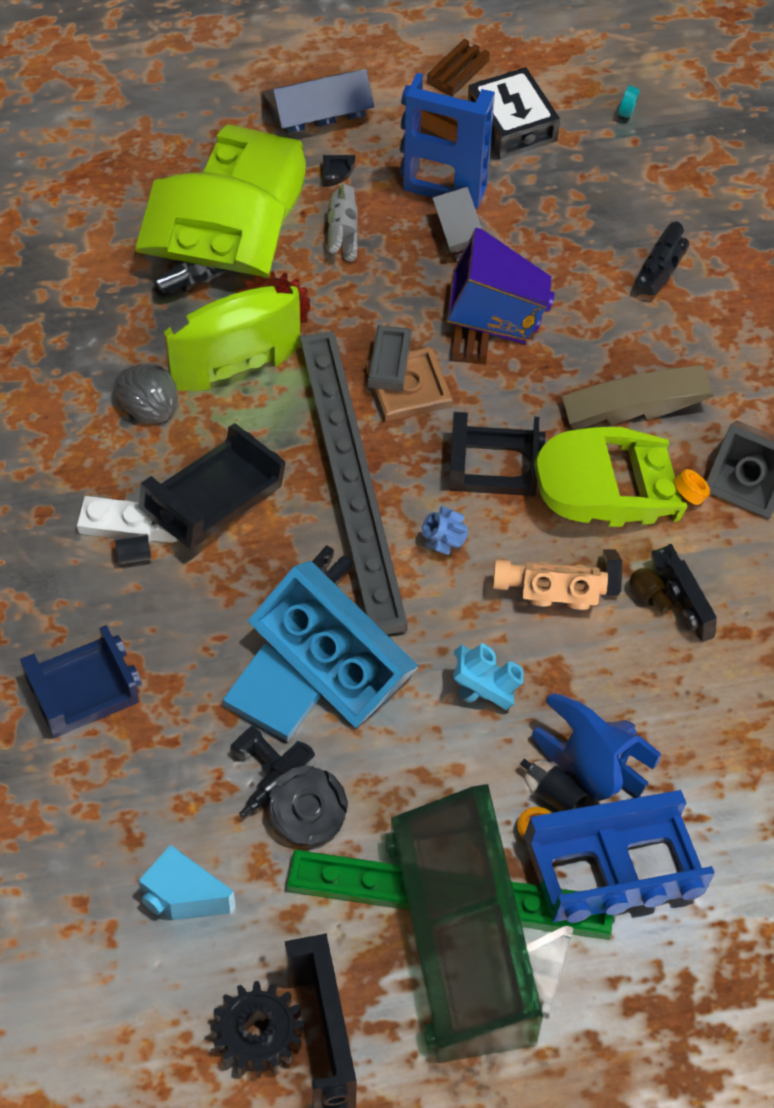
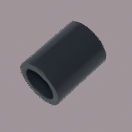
(133, 549)

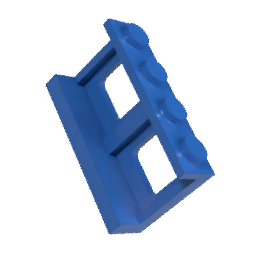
(467, 155)
(606, 835)

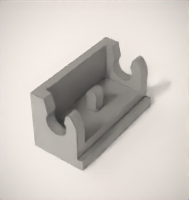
(457, 218)

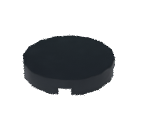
(307, 806)

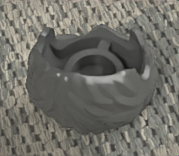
(147, 393)

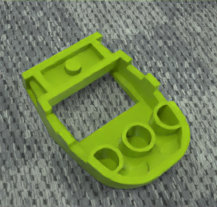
(581, 485)

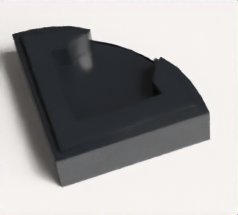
(337, 169)
(613, 565)

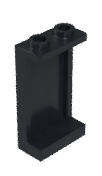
(213, 488)
(311, 963)

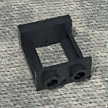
(524, 441)

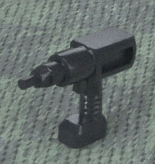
(275, 765)

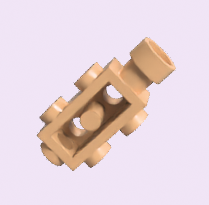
(558, 587)

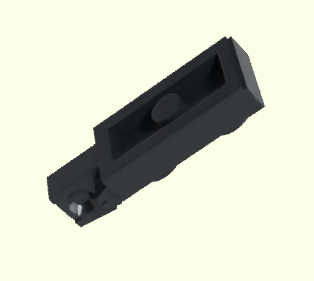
(684, 588)

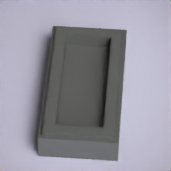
(390, 358)

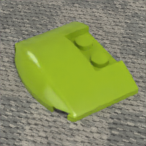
(261, 159)
(212, 222)
(233, 337)

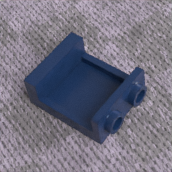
(82, 683)

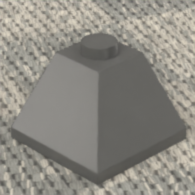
(745, 469)

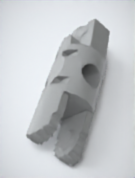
(343, 222)

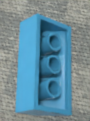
(332, 643)

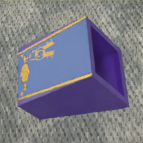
(498, 290)

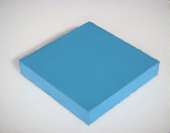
(272, 694)

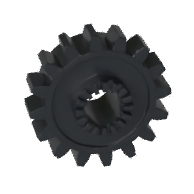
(260, 1051)

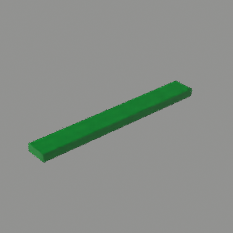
(383, 886)

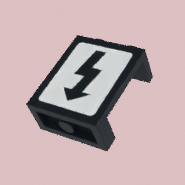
(520, 114)

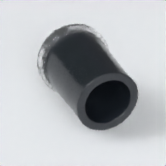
(553, 785)

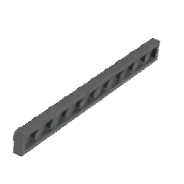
(353, 483)

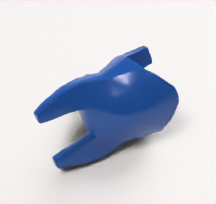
(597, 750)

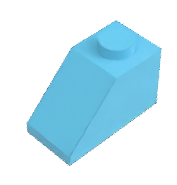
(183, 888)

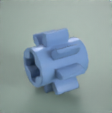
(444, 530)

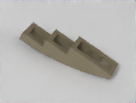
(639, 394)

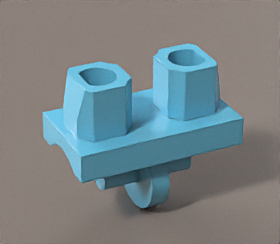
(482, 678)

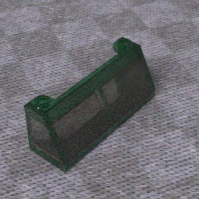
(466, 927)

